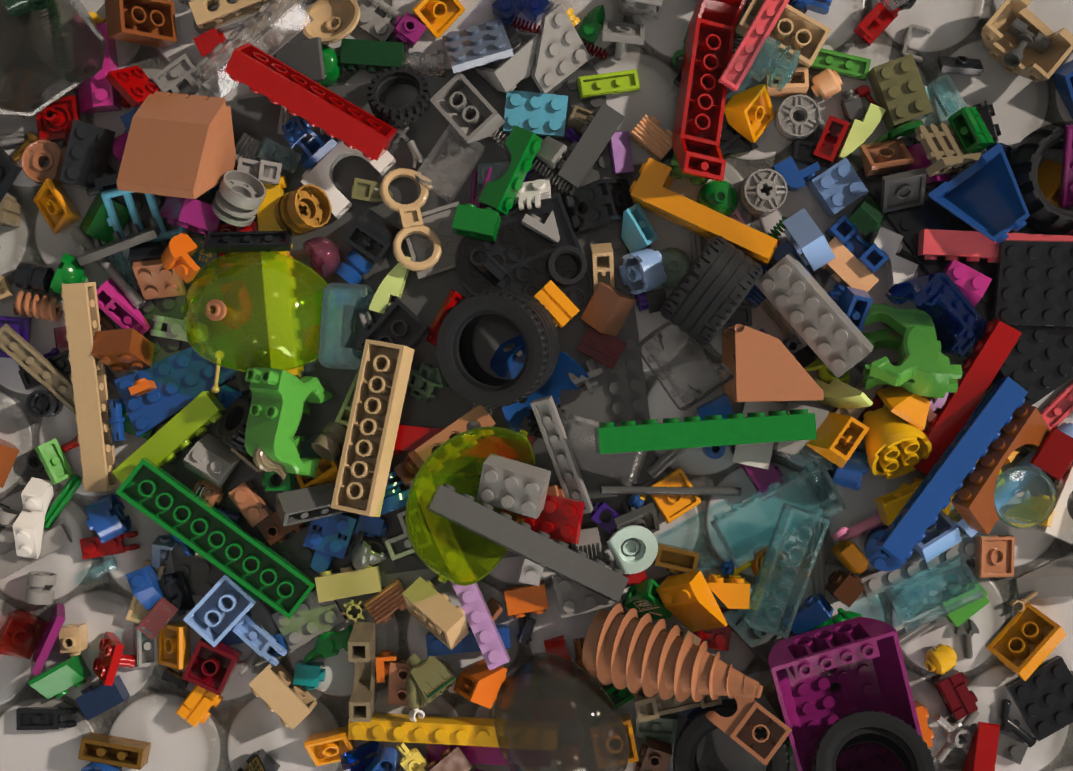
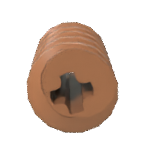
(37, 307)

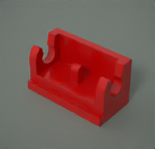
(875, 23)

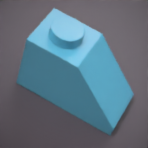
(637, 229)

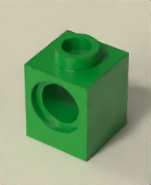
(287, 484)

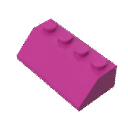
(97, 93)

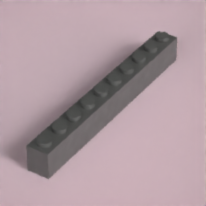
(527, 543)

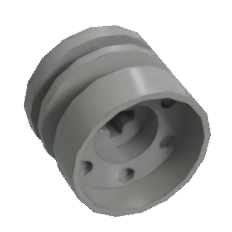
(238, 198)
(759, 203)

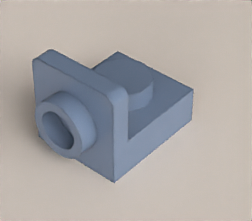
(161, 548)

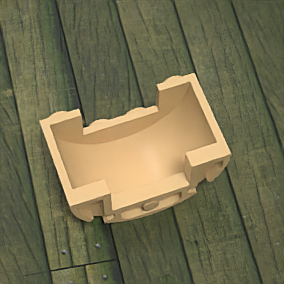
(1033, 65)

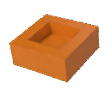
(142, 387)

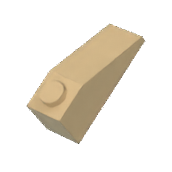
(602, 264)

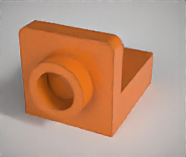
(382, 667)

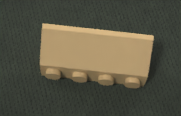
(791, 29)

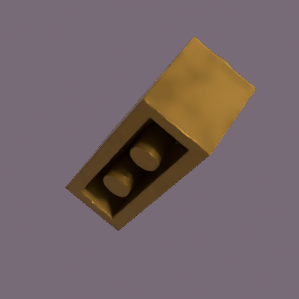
(114, 750)

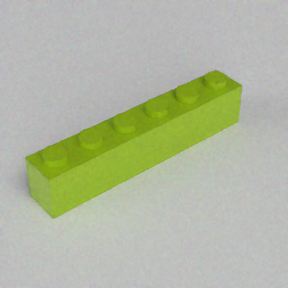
(175, 434)

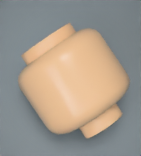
(826, 84)

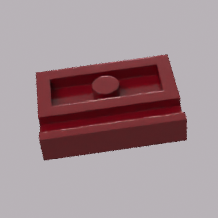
(601, 347)

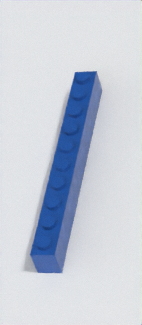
(952, 468)

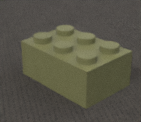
(900, 91)

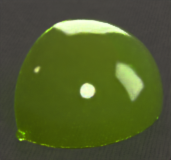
(269, 314)
(439, 543)

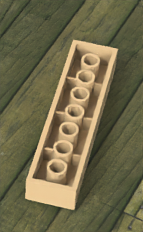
(372, 428)

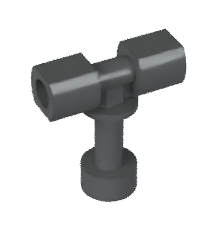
(1024, 40)

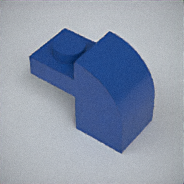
(794, 177)

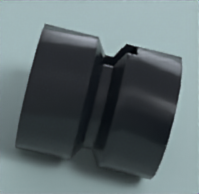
(30, 277)
(43, 404)

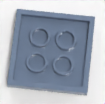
(477, 45)

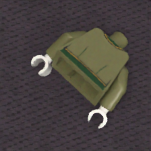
(427, 682)

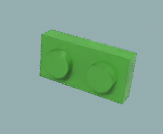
(54, 461)

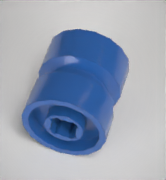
(353, 268)

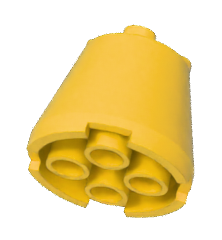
(893, 444)

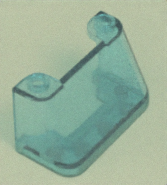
(339, 323)

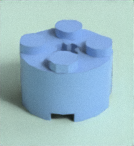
(642, 270)

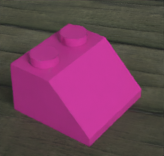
(969, 281)

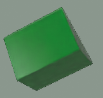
(96, 222)

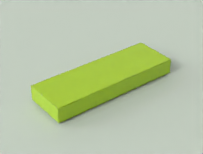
(608, 84)

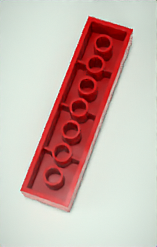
(310, 101)

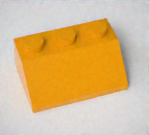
(1026, 641)

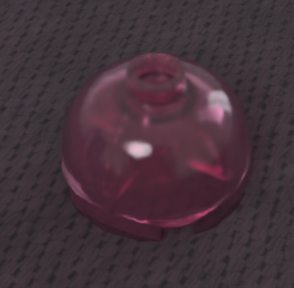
(323, 255)

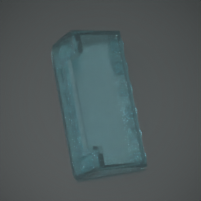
(751, 524)

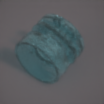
(774, 63)

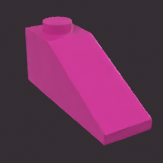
(119, 309)

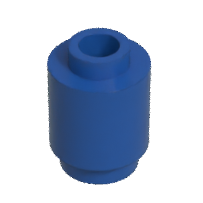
(709, 453)

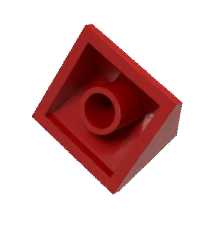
(1054, 454)

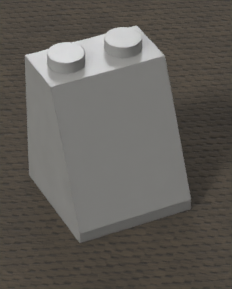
(787, 448)

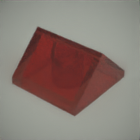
(21, 634)

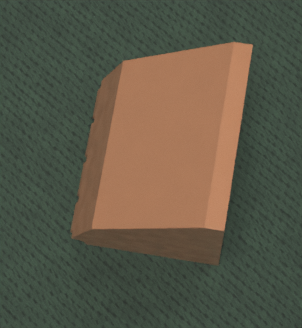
(178, 146)
(764, 369)

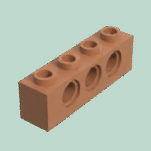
(478, 414)

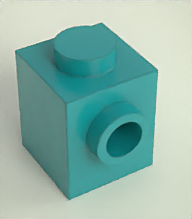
(309, 674)

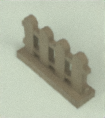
(944, 150)

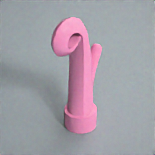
(855, 531)

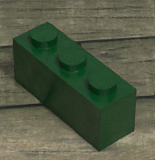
(371, 55)

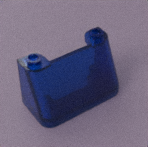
(954, 317)

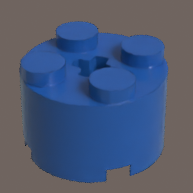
(852, 471)
(107, 518)
(876, 556)

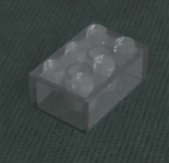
(449, 164)

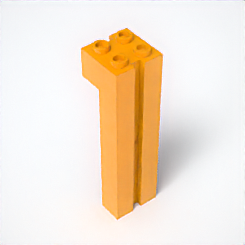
(655, 197)

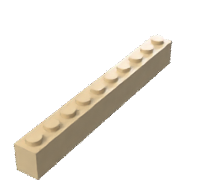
(89, 387)

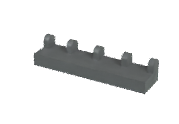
(119, 244)

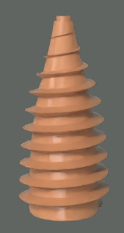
(658, 661)

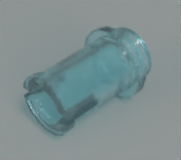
(102, 568)

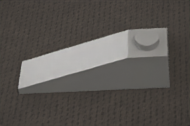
(1049, 580)

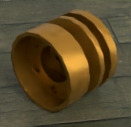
(303, 210)

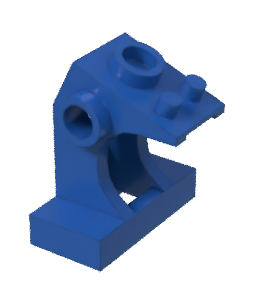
(314, 147)

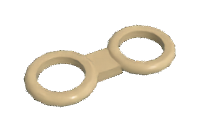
(410, 220)

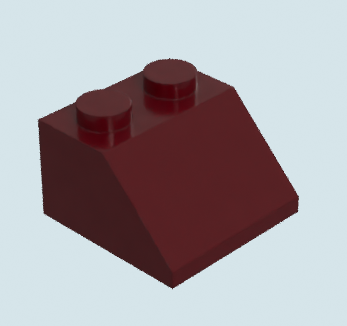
(212, 666)

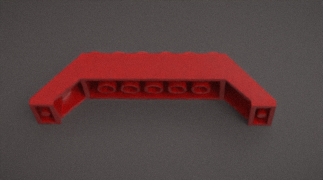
(700, 94)

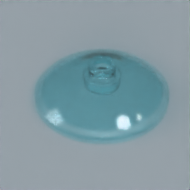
(1037, 499)

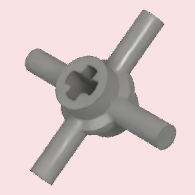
(956, 734)

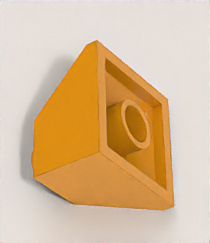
(750, 112)
(906, 405)

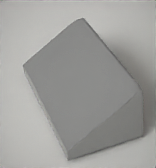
(144, 649)

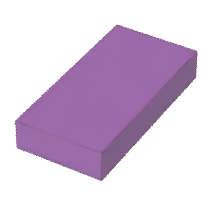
(621, 153)

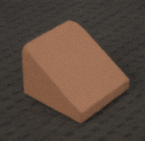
(494, 607)

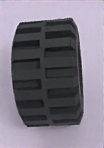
(234, 422)

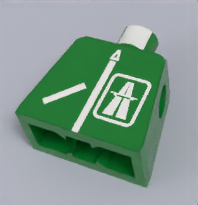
(646, 600)

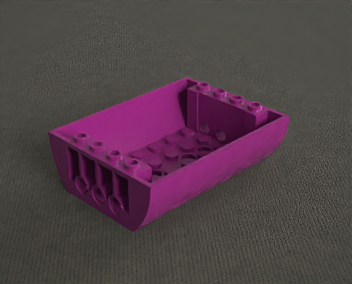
(869, 677)

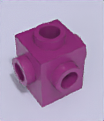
(408, 29)

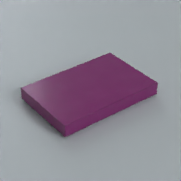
(48, 639)

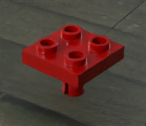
(132, 85)
(54, 119)
(110, 658)

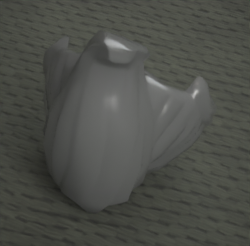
(367, 552)

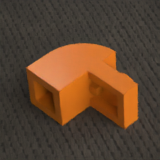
(179, 257)

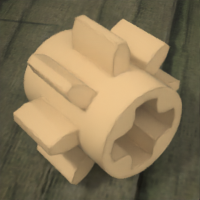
(358, 614)

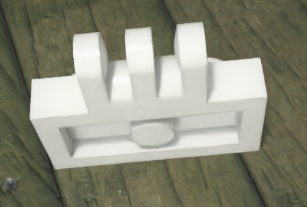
(532, 193)

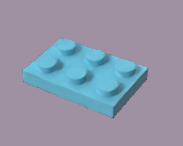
(536, 112)

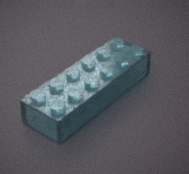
(785, 570)

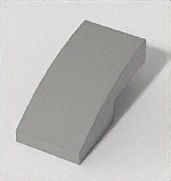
(265, 171)

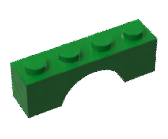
(502, 192)

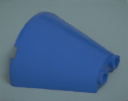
(985, 196)

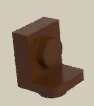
(409, 467)

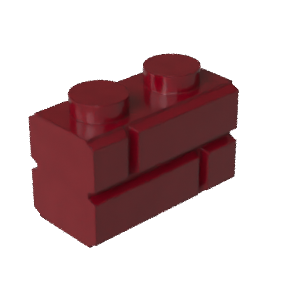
(955, 694)

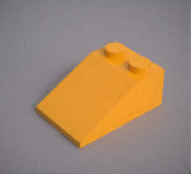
(691, 601)

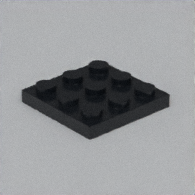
(1045, 698)

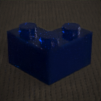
(509, 9)

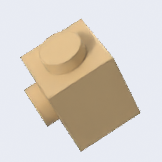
(73, 639)

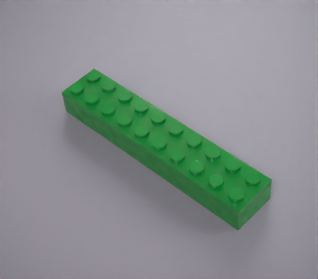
(712, 431)
(216, 537)

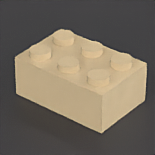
(436, 612)
(281, 696)

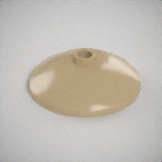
(332, 20)

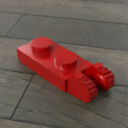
(92, 546)

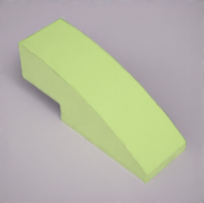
(860, 130)
(390, 287)
(842, 395)

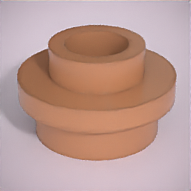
(221, 310)

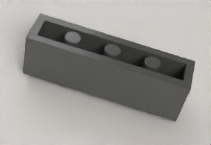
(591, 145)
(306, 504)

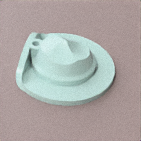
(633, 548)

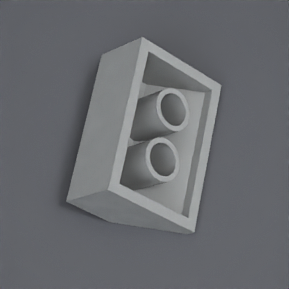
(508, 72)
(467, 109)

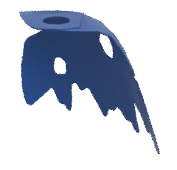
(509, 366)

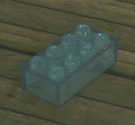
(934, 593)

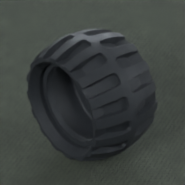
(1024, 165)

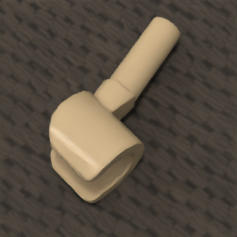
(1022, 601)

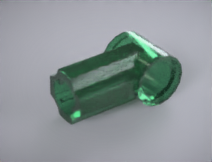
(18, 7)

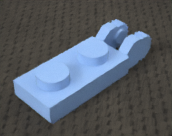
(258, 639)

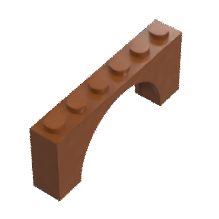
(976, 495)

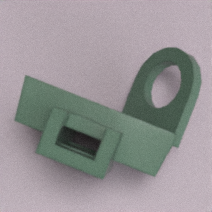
(431, 376)

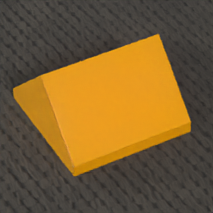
(438, 14)
(56, 206)
(174, 645)
(328, 745)

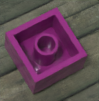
(190, 214)

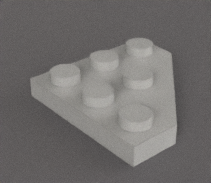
(557, 50)

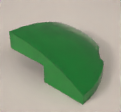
(901, 130)

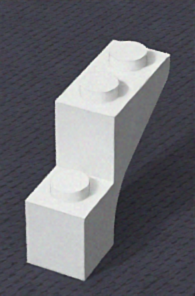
(897, 268)
(30, 523)

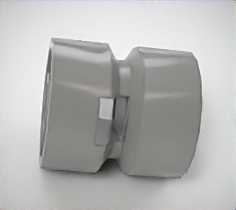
(7, 519)
(40, 588)

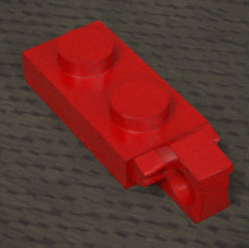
(450, 301)

